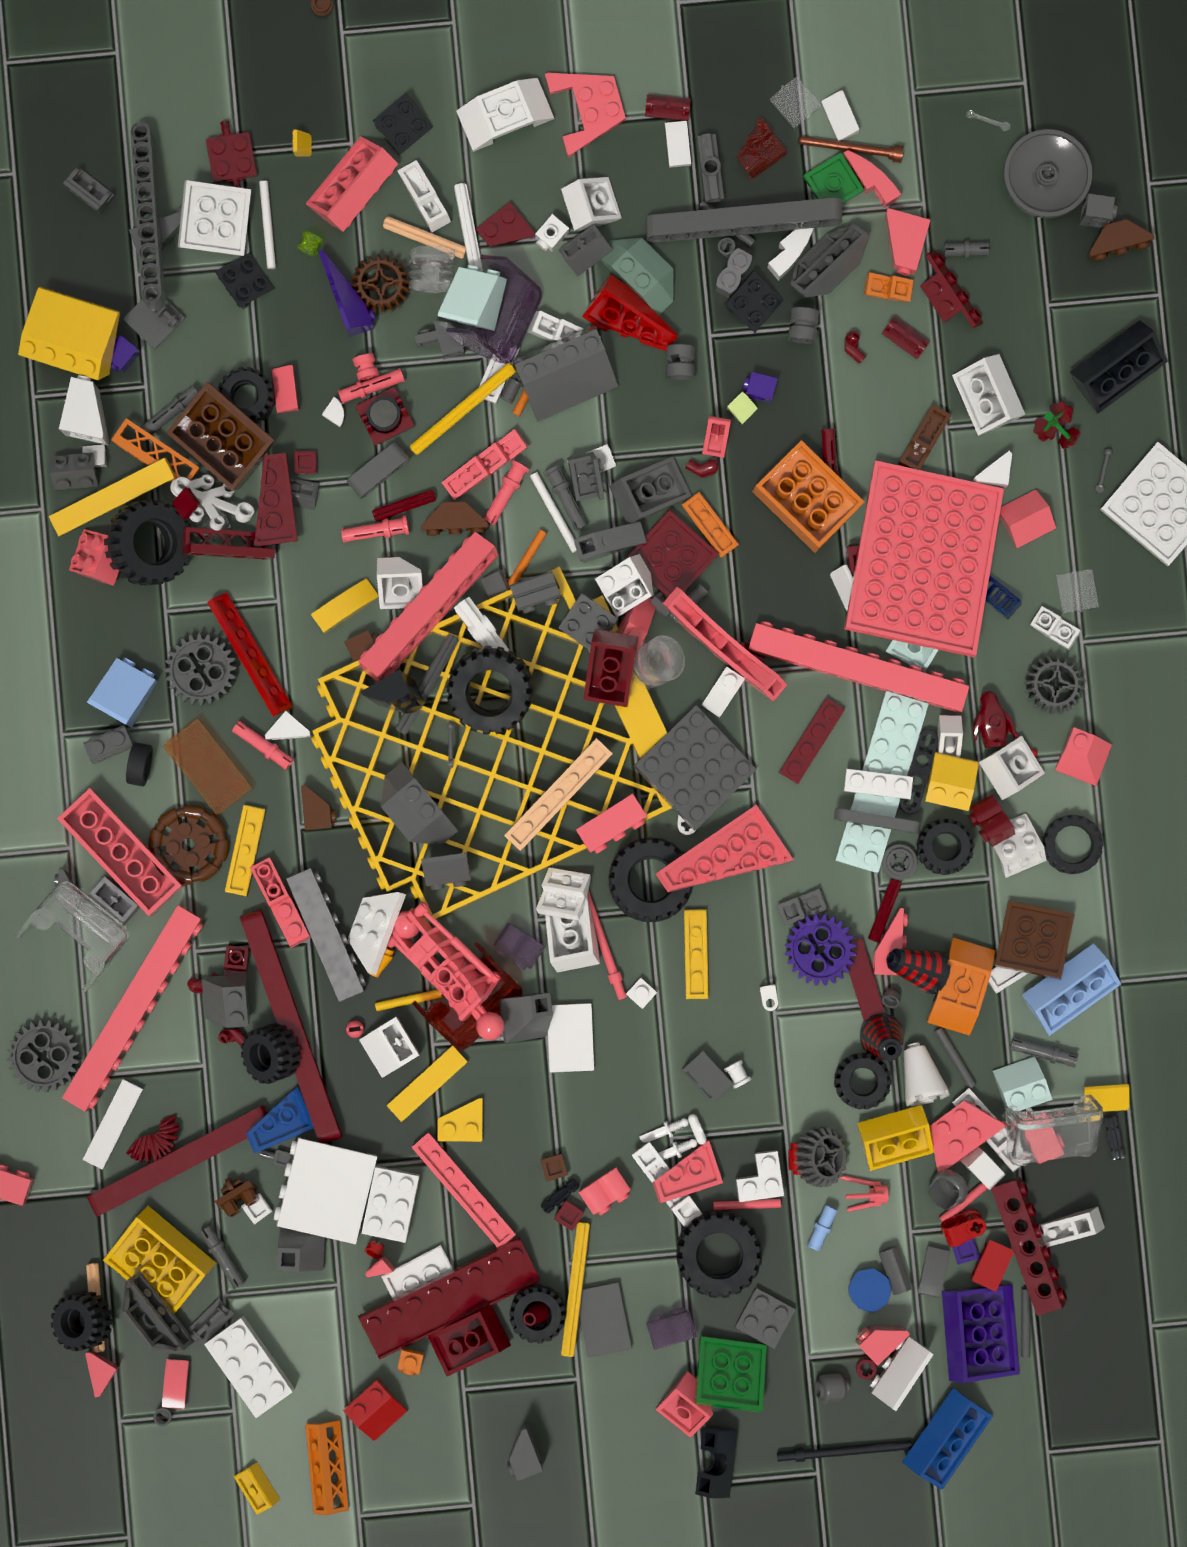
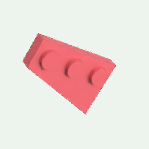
(688, 1176)

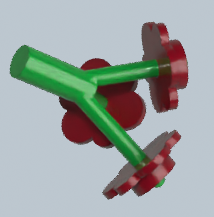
(1053, 421)

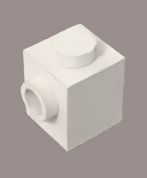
(551, 234)

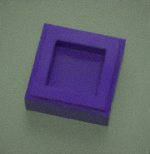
(965, 1252)

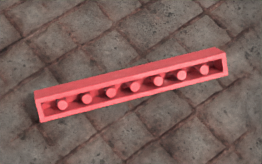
(428, 607)

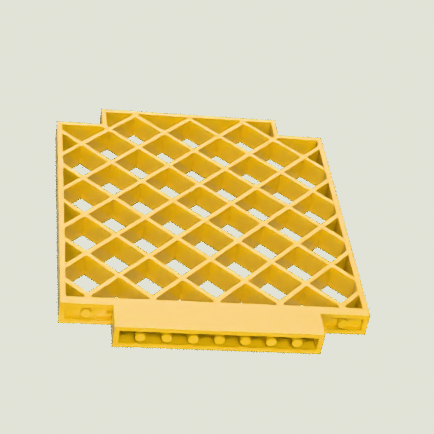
(639, 721)

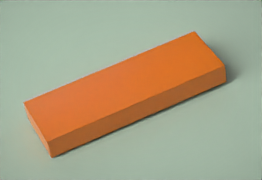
(710, 524)

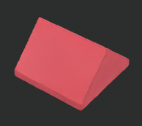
(1027, 518)

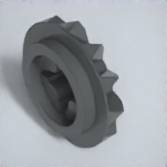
(900, 851)

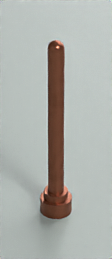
(893, 153)

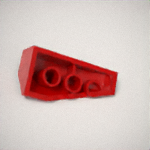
(623, 311)

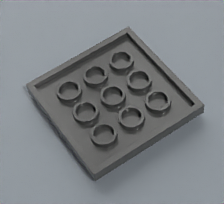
(695, 768)

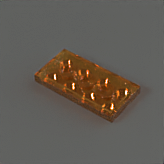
(207, 767)

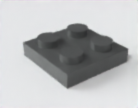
(765, 1318)

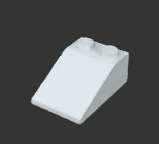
(572, 942)

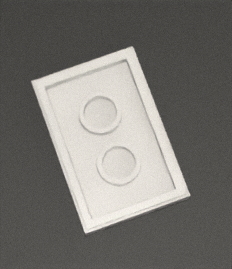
(571, 1038)
(417, 1271)

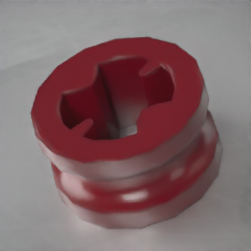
(871, 1365)

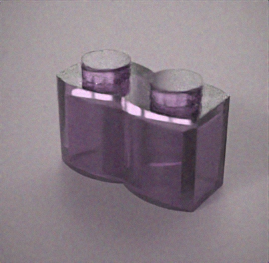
(519, 946)
(671, 1329)

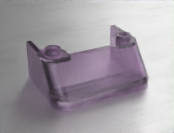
(514, 317)

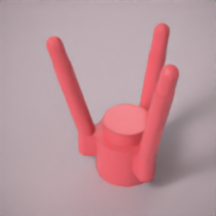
(877, 1194)

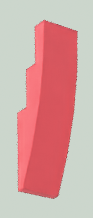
(485, 464)

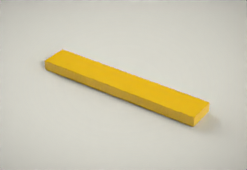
(112, 496)

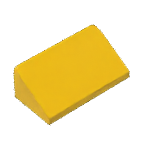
(1110, 1096)
(257, 1488)

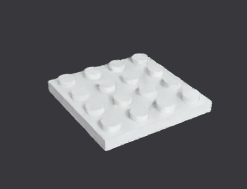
(1154, 504)

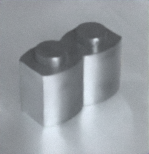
(736, 269)

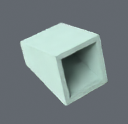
(474, 298)

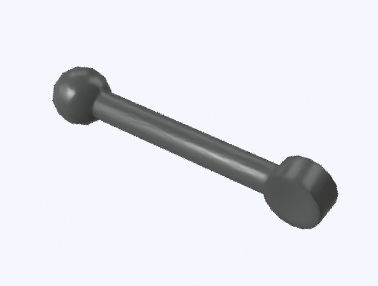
(1100, 488)
(450, 726)

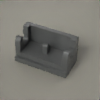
(88, 190)
(585, 250)
(707, 1076)

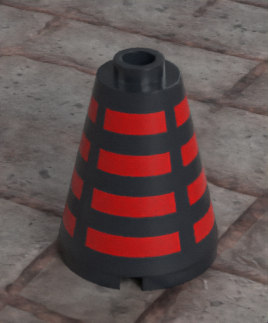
(921, 968)
(882, 1036)

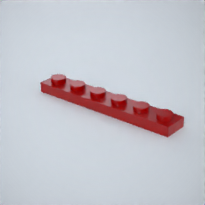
(249, 654)

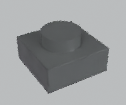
(657, 602)

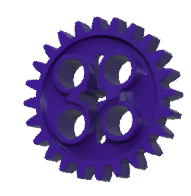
(805, 961)

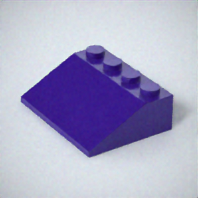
(980, 1333)

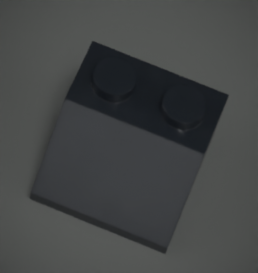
(396, 693)

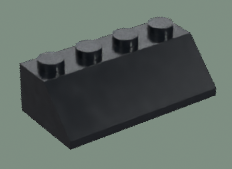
(1119, 366)

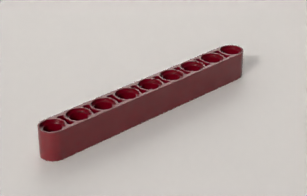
(174, 1163)

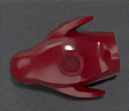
(992, 721)

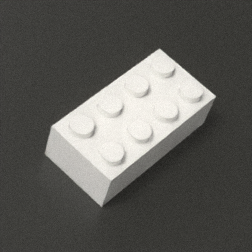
(249, 1366)

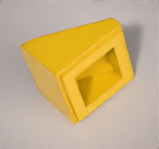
(302, 144)

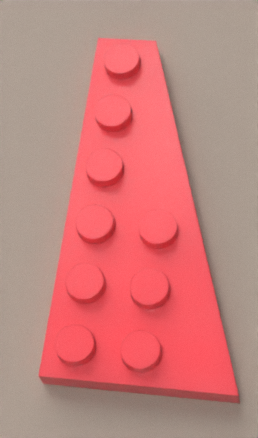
(733, 850)

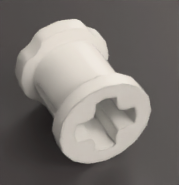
(737, 1074)

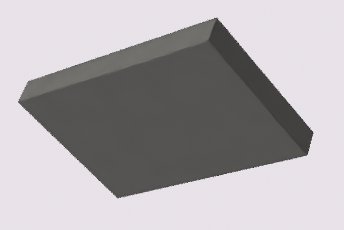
(603, 1320)

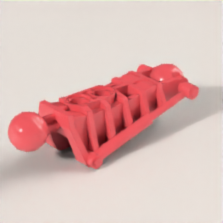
(459, 978)

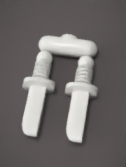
(667, 1129)

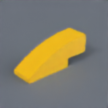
(344, 605)

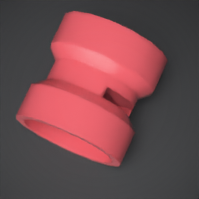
(365, 367)

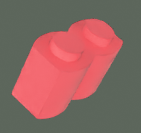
(604, 1191)

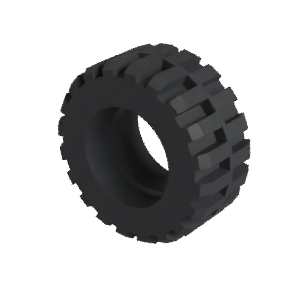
(122, 549)
(484, 719)
(620, 886)
(697, 1276)

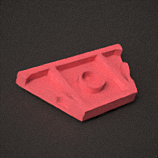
(961, 1133)

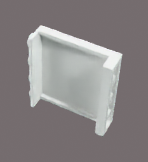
(325, 1190)

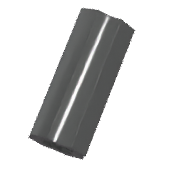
(894, 1270)

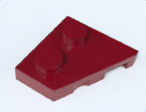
(505, 227)

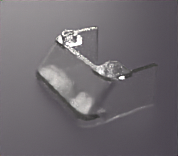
(85, 923)

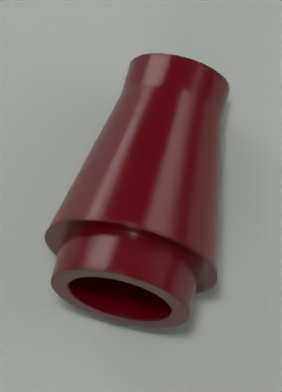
(536, 1313)

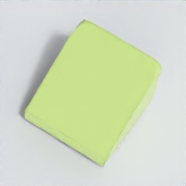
(742, 407)

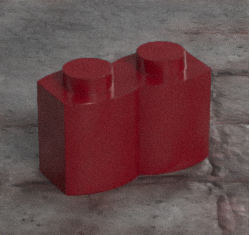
(991, 820)

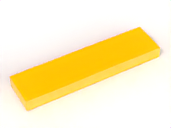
(245, 850)
(696, 954)
(427, 1083)

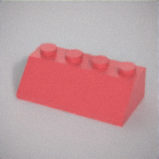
(352, 183)

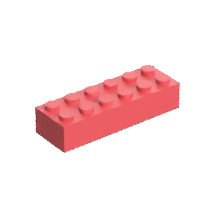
(120, 852)

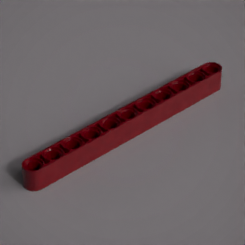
(287, 1014)

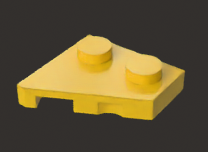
(462, 1123)

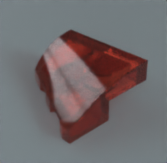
(760, 150)

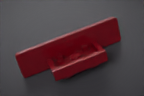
(946, 294)

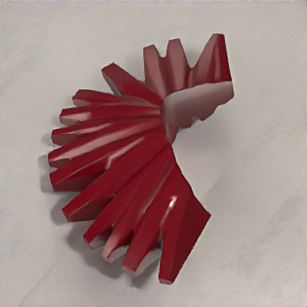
(155, 1143)

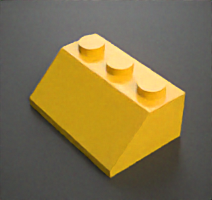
(895, 1137)

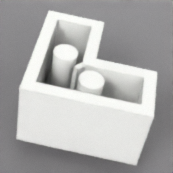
(766, 1182)

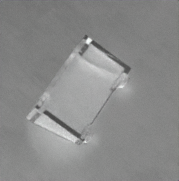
(1053, 1132)

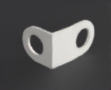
(769, 992)

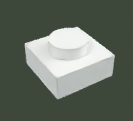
(641, 993)

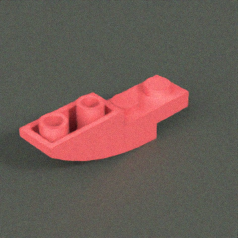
(280, 902)

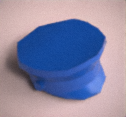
(869, 1290)

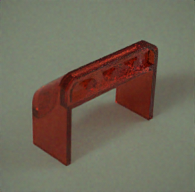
(464, 1033)

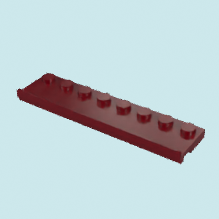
(449, 1298)

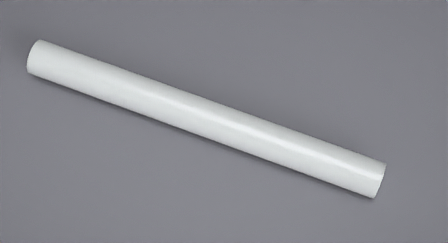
(267, 225)
(553, 511)

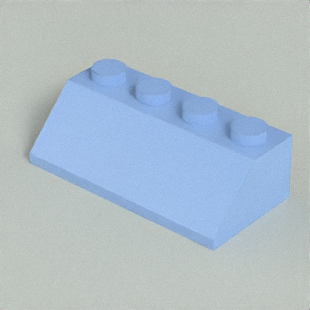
(1083, 983)

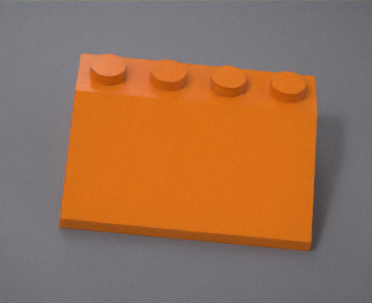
(808, 496)

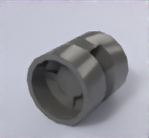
(803, 325)
(680, 362)

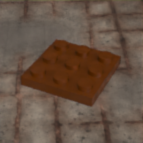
(1034, 940)

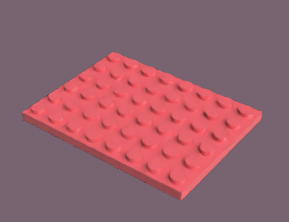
(924, 559)

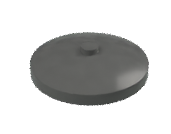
(1047, 173)

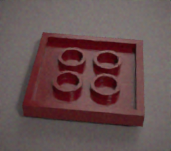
(674, 554)

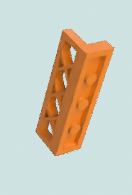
(145, 457)
(322, 1468)

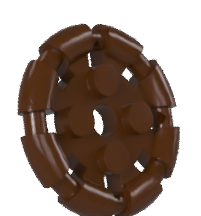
(202, 841)

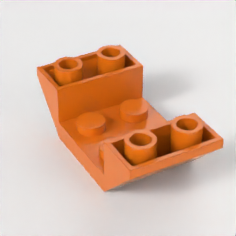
(963, 994)

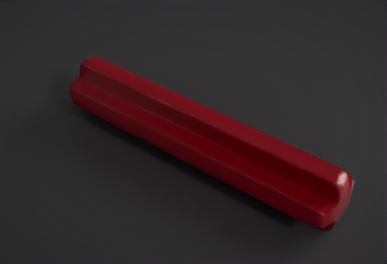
(404, 505)
(884, 910)

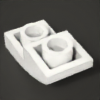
(1055, 628)

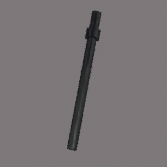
(800, 1454)

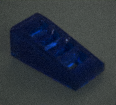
(1009, 596)

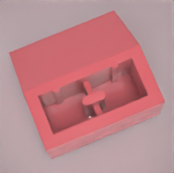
(91, 558)

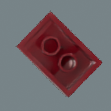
(469, 1341)

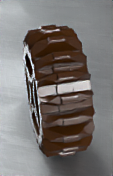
(370, 284)

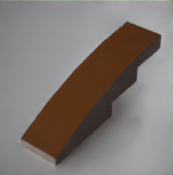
(925, 438)

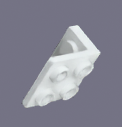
(1021, 849)

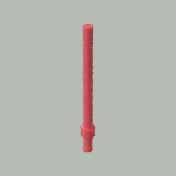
(614, 976)

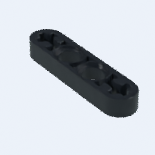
(922, 773)

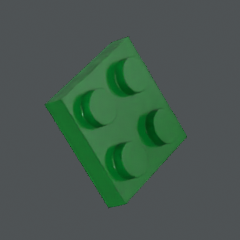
(834, 180)

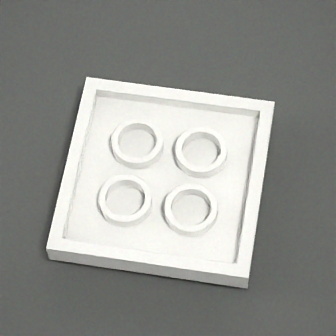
(214, 218)

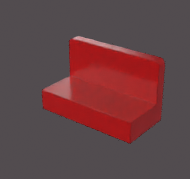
(991, 1265)

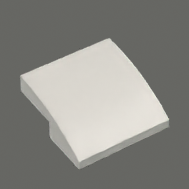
(564, 893)

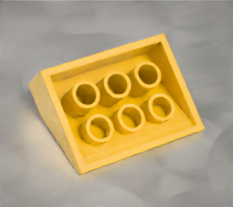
(70, 334)
(162, 1255)

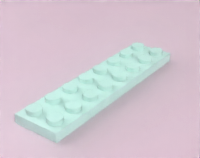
(888, 753)

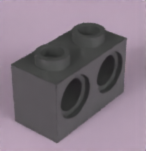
(1098, 210)

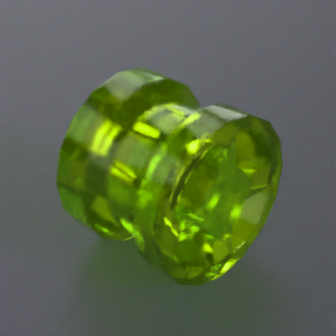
(309, 244)

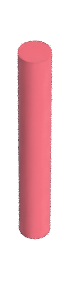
(971, 1196)
(754, 1204)

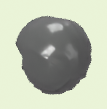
(948, 1189)

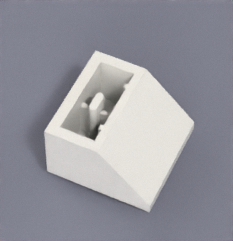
(626, 584)
(389, 1047)

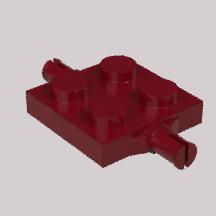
(231, 157)

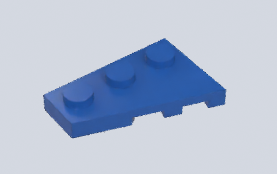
(281, 1123)

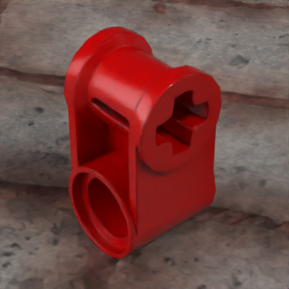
(960, 1227)

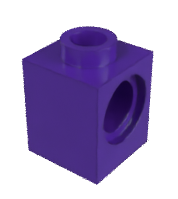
(760, 387)

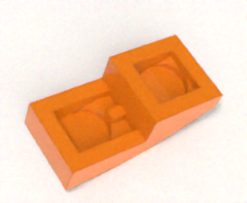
(888, 288)

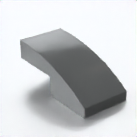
(802, 906)
(933, 1272)

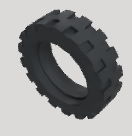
(1095, 838)

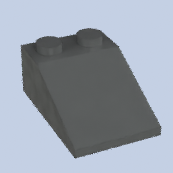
(650, 490)

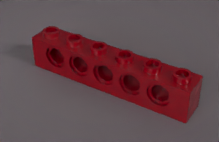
(1042, 1301)

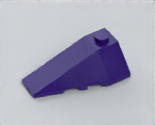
(351, 307)

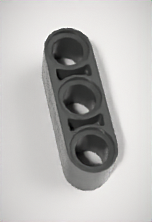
(378, 470)

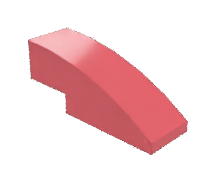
(872, 179)

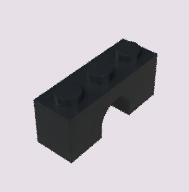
(717, 1479)

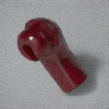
(851, 346)
(703, 470)

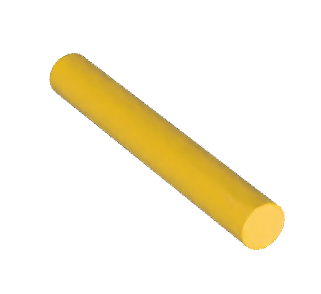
(406, 1000)

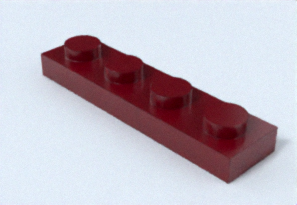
(811, 741)

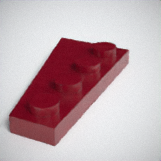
(276, 509)

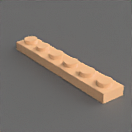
(558, 794)

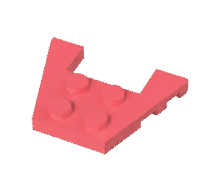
(597, 105)

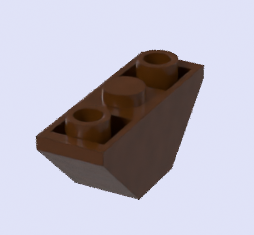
(1118, 239)
(454, 518)

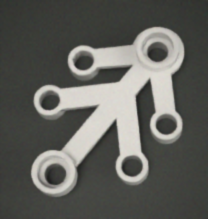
(209, 500)

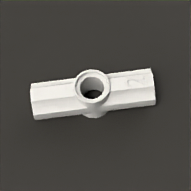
(479, 625)

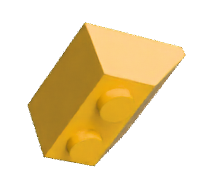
(951, 781)

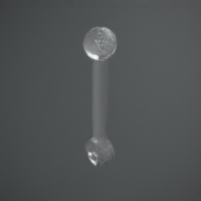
(1004, 126)

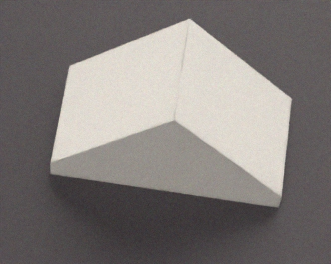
(997, 473)
(287, 728)
(983, 1167)

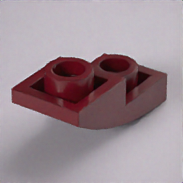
(236, 960)

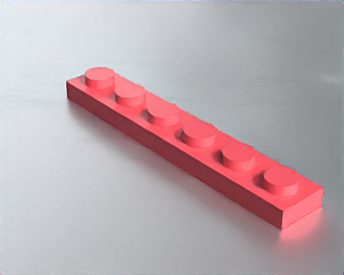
(463, 1190)

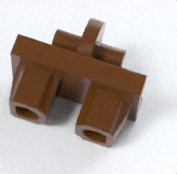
(237, 1191)

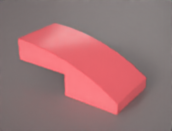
(175, 1384)

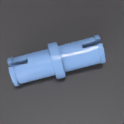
(822, 1227)

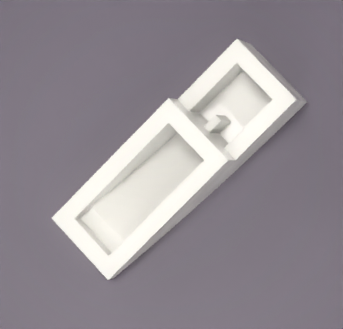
(424, 196)
(792, 249)
(551, 328)

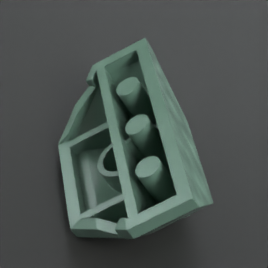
(642, 270)

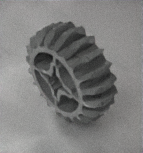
(1035, 683)
(816, 1156)

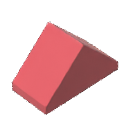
(716, 436)
(100, 1371)

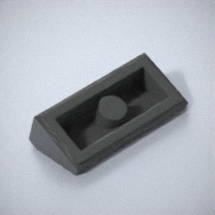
(304, 493)

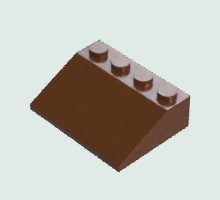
(221, 437)

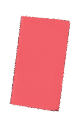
(285, 389)
(381, 1267)

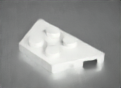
(374, 927)

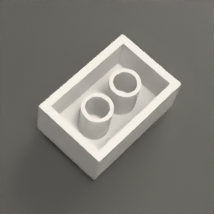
(390, 1204)

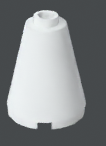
(922, 1077)

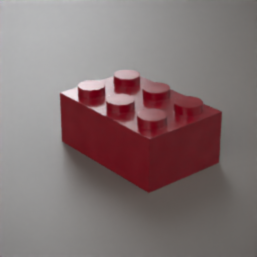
(611, 668)

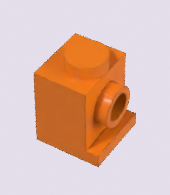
(410, 1361)

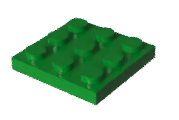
(730, 1374)

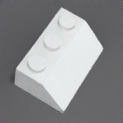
(988, 394)
(900, 1372)

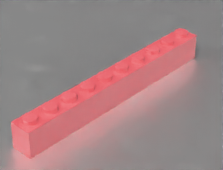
(857, 667)
(132, 1008)

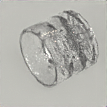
(431, 265)
(658, 662)

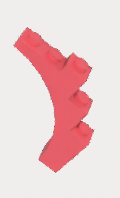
(723, 645)

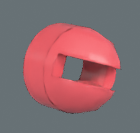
(355, 1023)

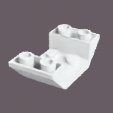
(504, 112)

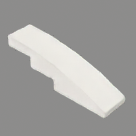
(998, 1141)

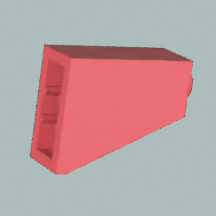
(906, 239)

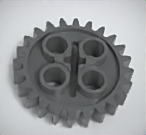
(184, 680)
(31, 1072)

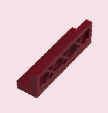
(221, 550)

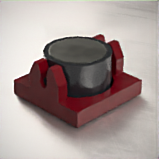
(384, 415)

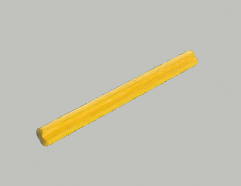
(463, 408)
(575, 1289)

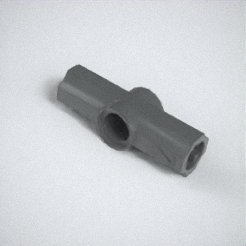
(709, 155)

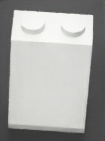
(84, 412)

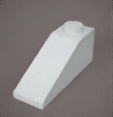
(1072, 1227)

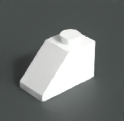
(723, 692)
(950, 735)

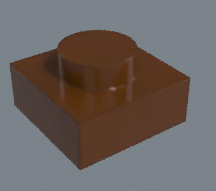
(554, 1167)

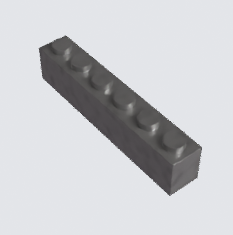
(326, 935)

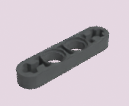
(877, 820)

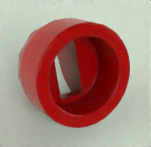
(374, 1250)

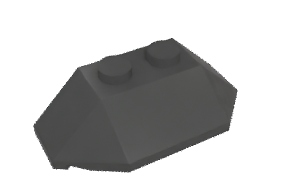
(829, 261)
(414, 809)
(153, 1317)

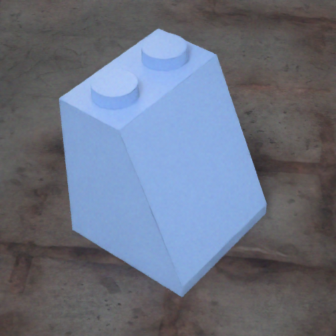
(123, 691)

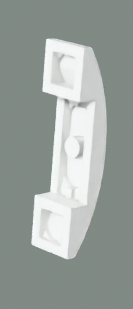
(654, 1167)

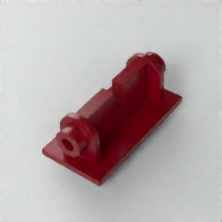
(667, 107)
(905, 337)

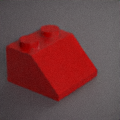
(375, 1409)

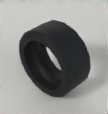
(139, 764)

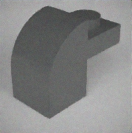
(448, 345)

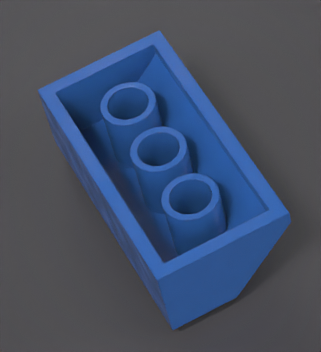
(947, 1439)

